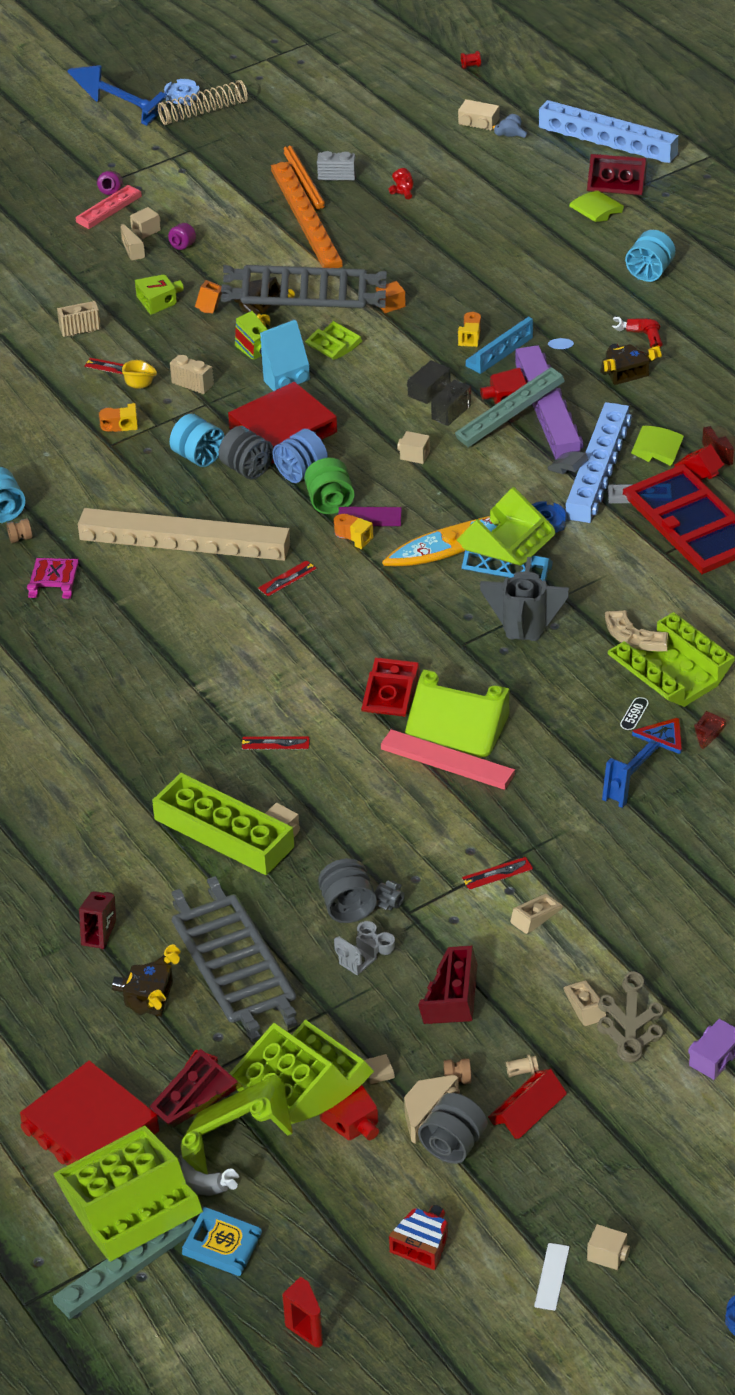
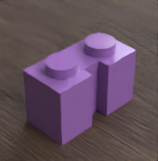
(713, 1049)

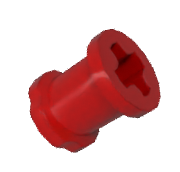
(470, 59)

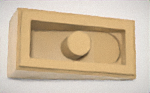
(132, 243)
(534, 913)
(584, 1002)

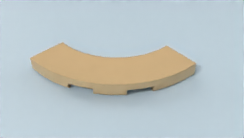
(623, 630)

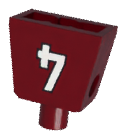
(97, 911)

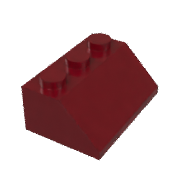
(617, 174)

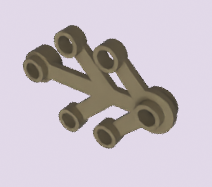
(630, 1021)

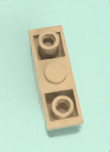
(423, 1098)

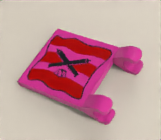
(53, 573)

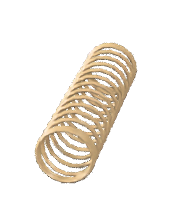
(167, 113)

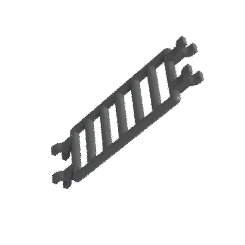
(245, 273)
(215, 984)

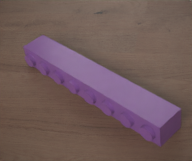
(550, 408)

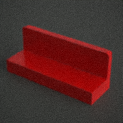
(529, 1103)

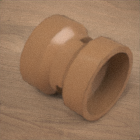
(19, 530)
(460, 1069)

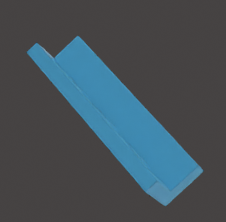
(501, 346)
(539, 562)

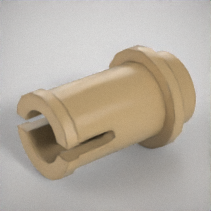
(522, 1066)

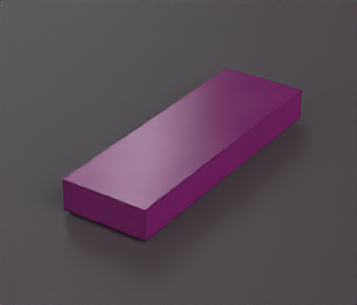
(376, 515)

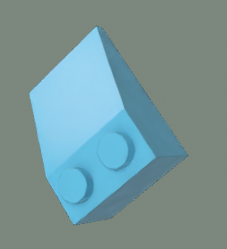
(284, 356)

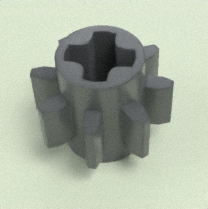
(389, 895)

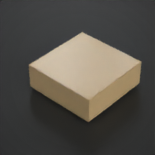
(381, 1067)

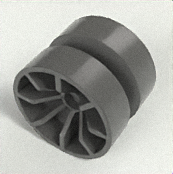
(452, 1128)

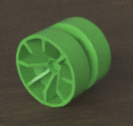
(329, 485)

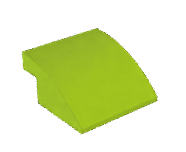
(310, 1064)
(128, 1192)

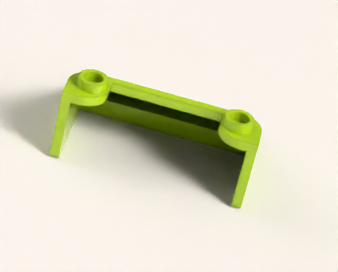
(518, 534)
(457, 717)
(263, 1100)

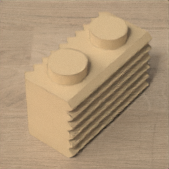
(478, 114)
(79, 318)
(191, 374)

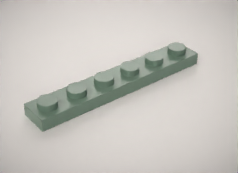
(509, 407)
(111, 1274)

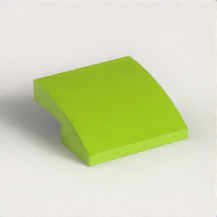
(596, 206)
(334, 340)
(657, 443)

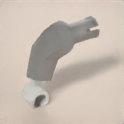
(208, 1184)

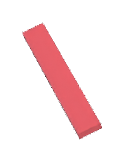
(448, 759)

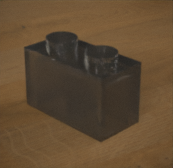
(428, 381)
(451, 402)

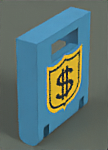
(225, 1242)

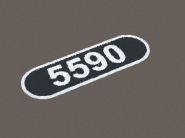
(634, 713)

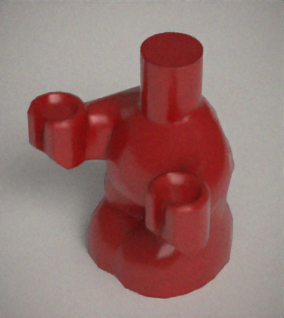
(404, 183)

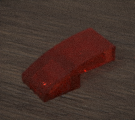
(721, 445)

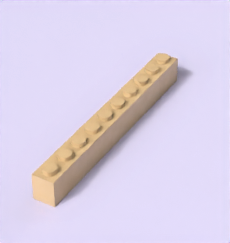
(184, 534)

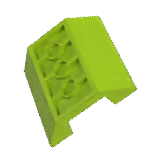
(684, 671)

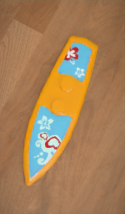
(433, 545)

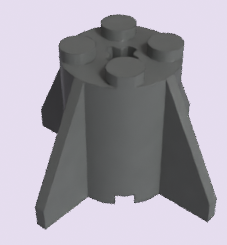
(524, 603)

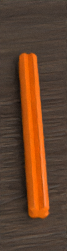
(304, 177)

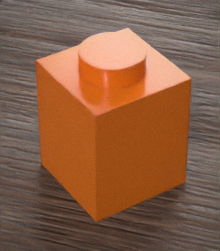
(208, 297)
(394, 297)

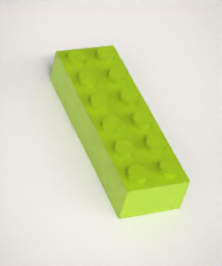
(223, 823)

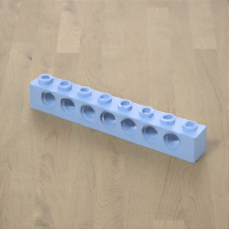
(608, 131)
(601, 455)

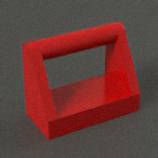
(303, 1312)

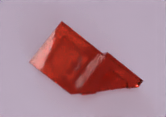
(708, 728)

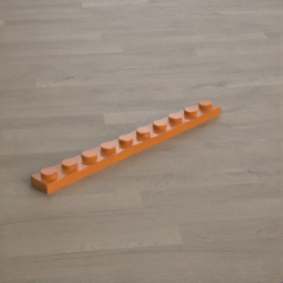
(306, 215)

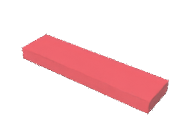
(108, 206)

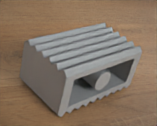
(336, 166)

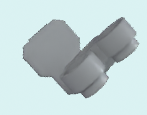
(367, 947)

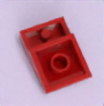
(391, 687)

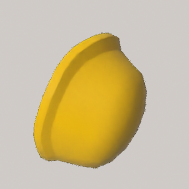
(138, 374)

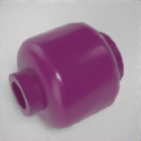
(109, 182)
(182, 236)

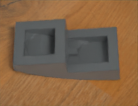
(568, 461)

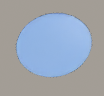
(560, 343)

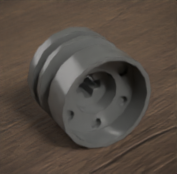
(246, 452)
(347, 890)

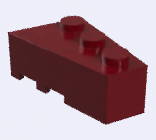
(453, 988)
(194, 1089)

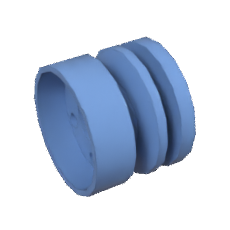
(297, 454)

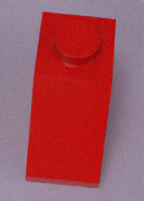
(702, 462)

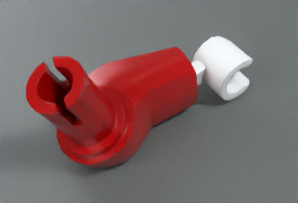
(641, 325)

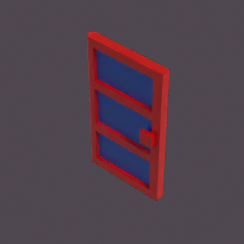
(687, 516)

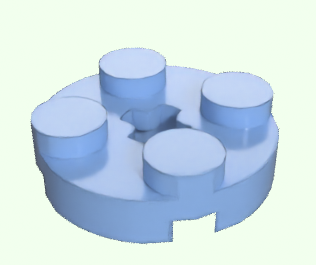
(181, 89)

